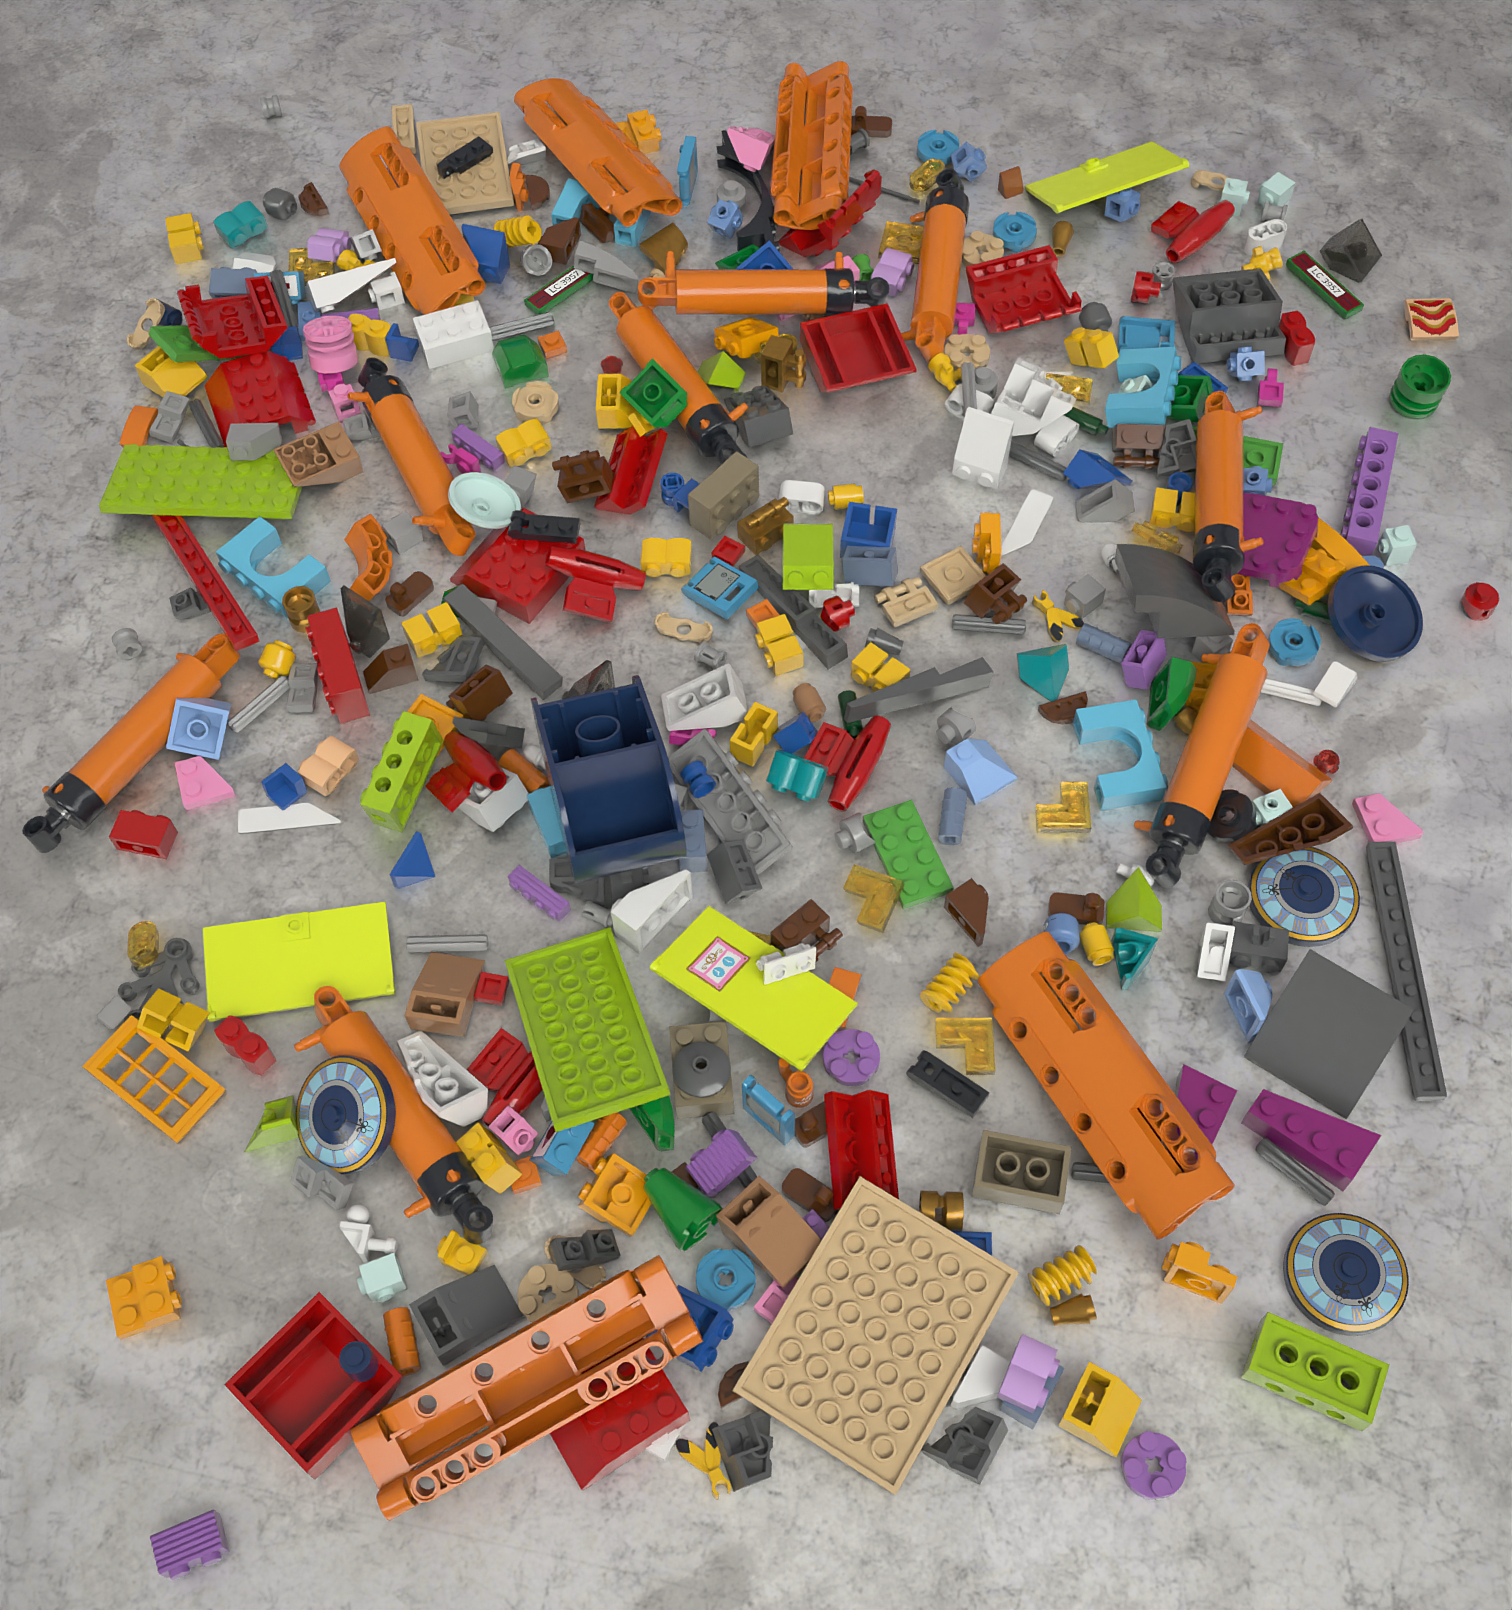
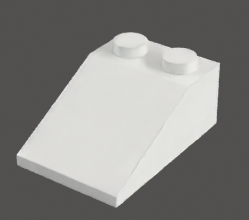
(983, 448)
(706, 702)
(491, 807)
(650, 909)

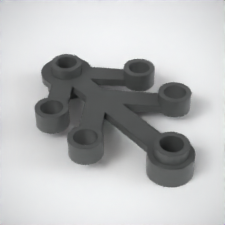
(162, 978)

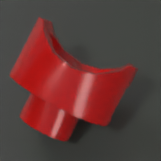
(1145, 287)
(1480, 598)
(838, 612)

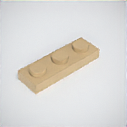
(404, 125)

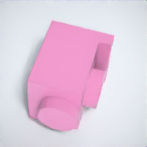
(339, 400)
(518, 1135)

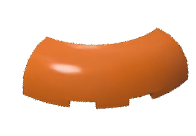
(372, 556)

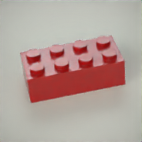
(336, 666)

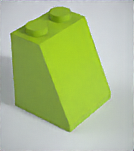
(807, 556)

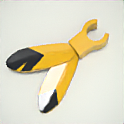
(1056, 616)
(707, 1461)

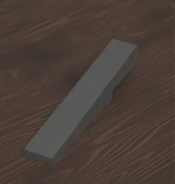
(800, 613)
(504, 642)
(921, 689)

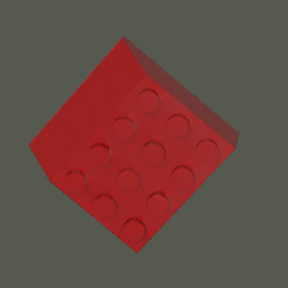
(855, 348)
(513, 572)
(304, 1392)
(621, 1425)

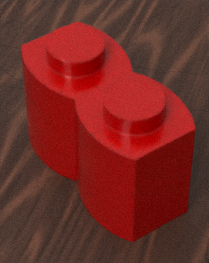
(1299, 338)
(245, 1045)

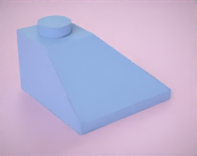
(198, 726)
(977, 769)
(1249, 1000)

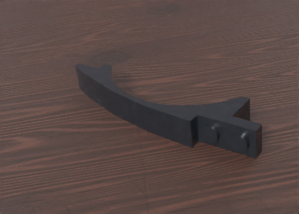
(762, 226)

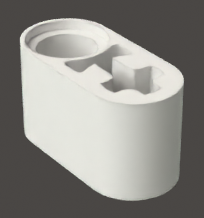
(1268, 235)
(955, 405)
(1056, 435)
(803, 496)

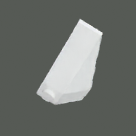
(334, 289)
(442, 1081)

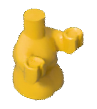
(348, 260)
(1266, 261)
(943, 370)

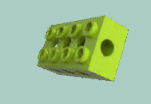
(401, 771)
(1331, 1360)

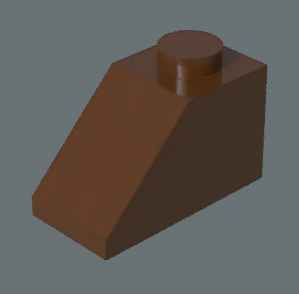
(561, 239)
(390, 669)
(969, 909)

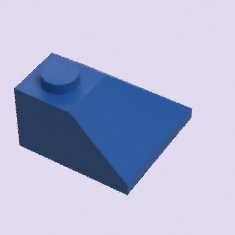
(490, 251)
(766, 258)
(1093, 471)

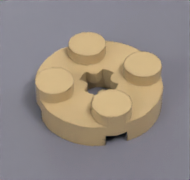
(990, 245)
(969, 343)
(535, 390)
(538, 1280)

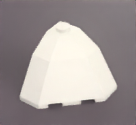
(1031, 399)

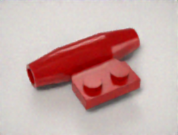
(1191, 228)
(593, 582)
(849, 758)
(470, 765)
(511, 1071)

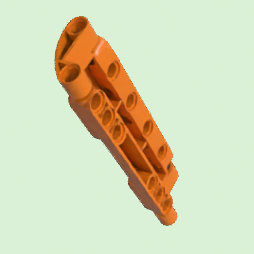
(590, 143)
(815, 149)
(406, 219)
(1104, 1080)
(530, 1386)

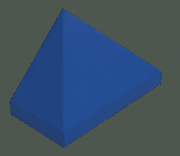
(413, 864)

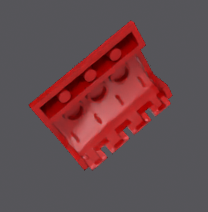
(829, 232)
(1019, 290)
(234, 323)
(258, 390)

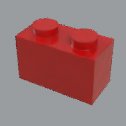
(143, 834)

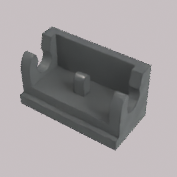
(734, 870)

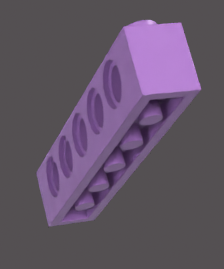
(1369, 489)

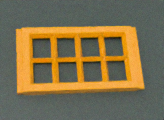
(190, 1116)

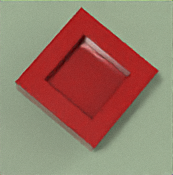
(728, 551)
(491, 988)

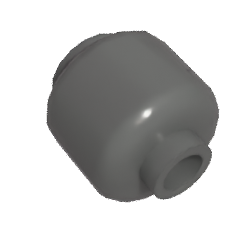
(279, 203)
(1095, 316)

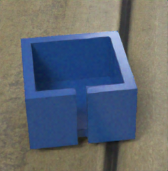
(859, 531)

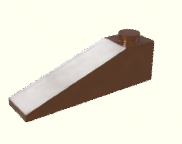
(1299, 828)

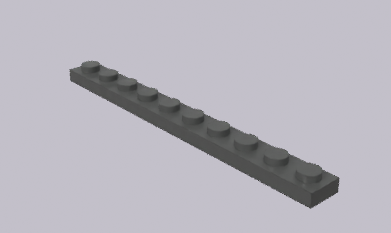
(1406, 971)

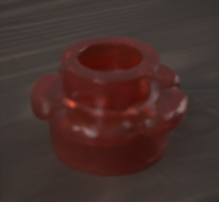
(611, 365)
(1329, 757)

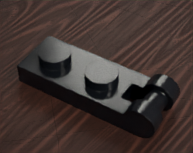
(544, 527)
(948, 1083)

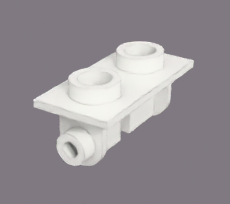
(844, 591)
(796, 961)

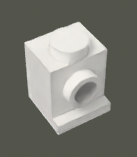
(386, 292)

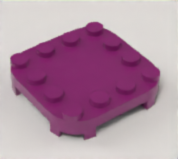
(1287, 537)

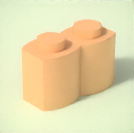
(328, 765)

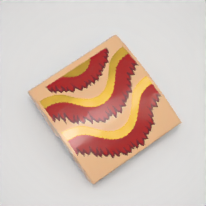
(1431, 319)

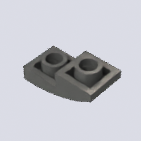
(188, 604)
(585, 1251)

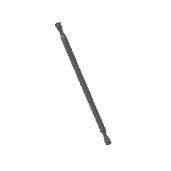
(888, 191)

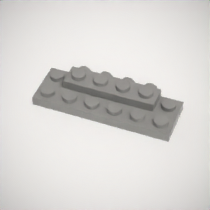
(732, 805)

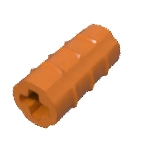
(526, 771)
(600, 1139)
(402, 1341)

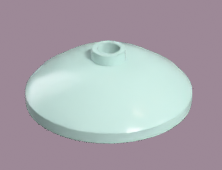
(483, 500)

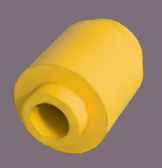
(843, 494)
(1096, 944)

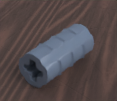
(1103, 643)
(952, 816)

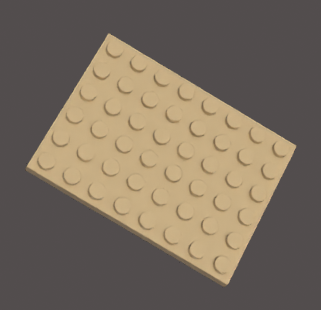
(876, 1334)

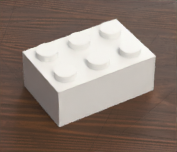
(453, 334)

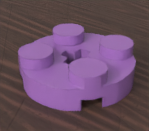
(851, 1041)
(1170, 1459)

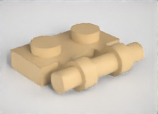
(909, 606)

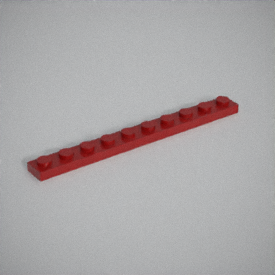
(207, 581)

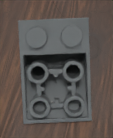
(765, 417)
(465, 1313)

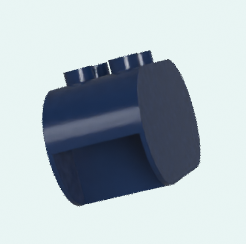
(610, 781)

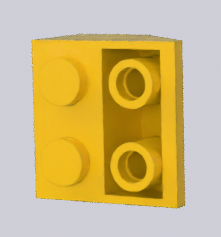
(164, 375)
(611, 406)
(1100, 1410)

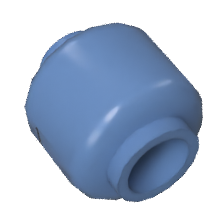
(1064, 930)

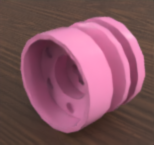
(330, 344)

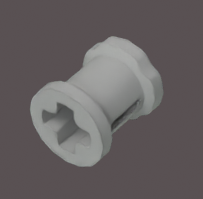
(1273, 212)
(702, 652)

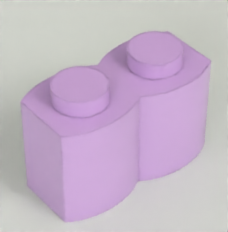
(328, 244)
(894, 268)
(1028, 1373)

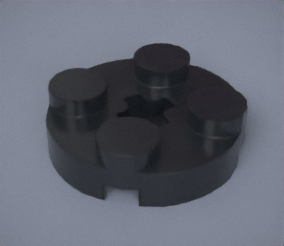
(1240, 824)

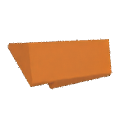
(1275, 766)

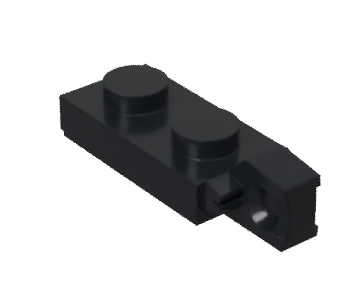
(465, 157)

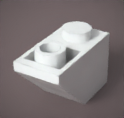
(982, 1380)

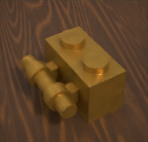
(778, 364)
(764, 525)

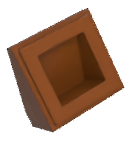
(1010, 183)

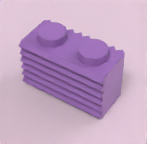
(1143, 660)
(720, 1162)
(189, 1544)

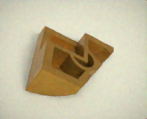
(660, 243)

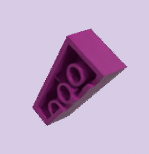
(1204, 1100)
(1312, 1137)

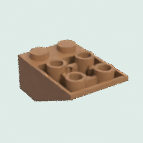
(320, 457)
(444, 994)
(769, 1231)

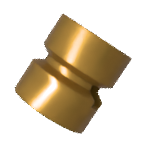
(298, 604)
(952, 1208)

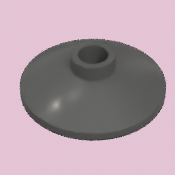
(704, 1081)

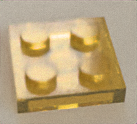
(903, 238)

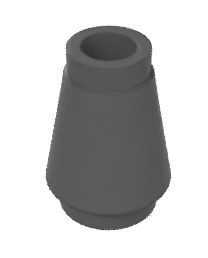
(884, 641)

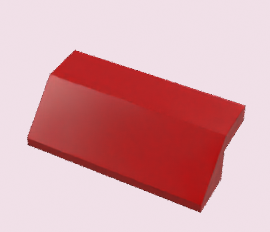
(634, 469)
(860, 1142)

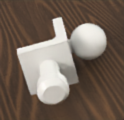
(362, 1234)

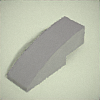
(605, 267)

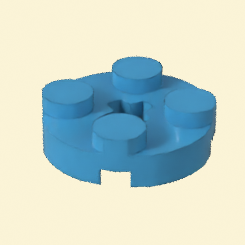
(931, 141)
(1006, 225)
(1291, 654)
(726, 1262)

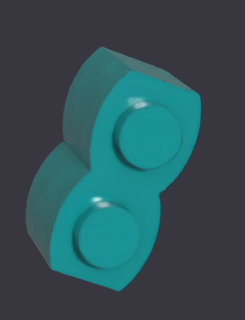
(240, 224)
(797, 775)

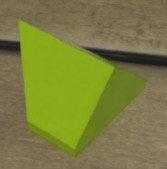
(722, 371)
(1134, 906)
(276, 1124)

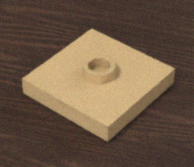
(952, 574)

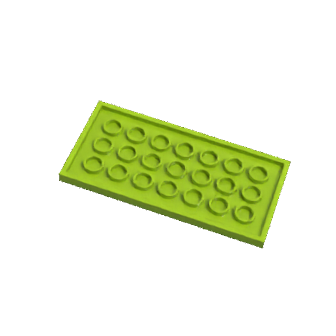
(198, 484)
(585, 1029)

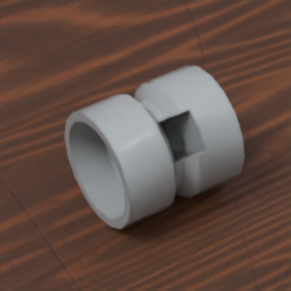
(1229, 902)

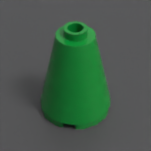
(680, 1207)

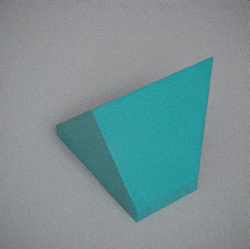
(1044, 669)
(1131, 954)

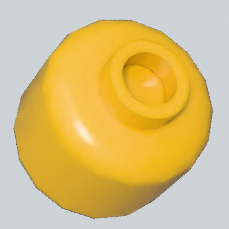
(277, 659)

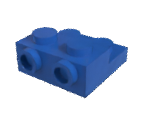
(713, 1325)

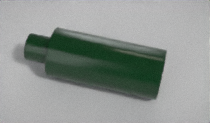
(1087, 422)
(1317, 610)
(855, 727)

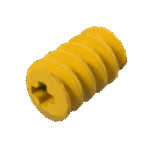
(519, 230)
(949, 983)
(1062, 1274)

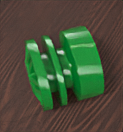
(1420, 386)

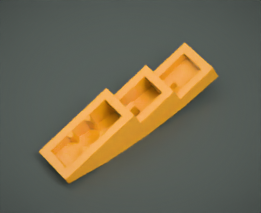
(1337, 546)

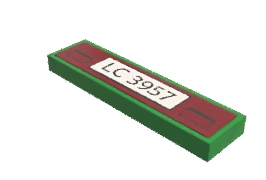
(1324, 284)
(557, 290)

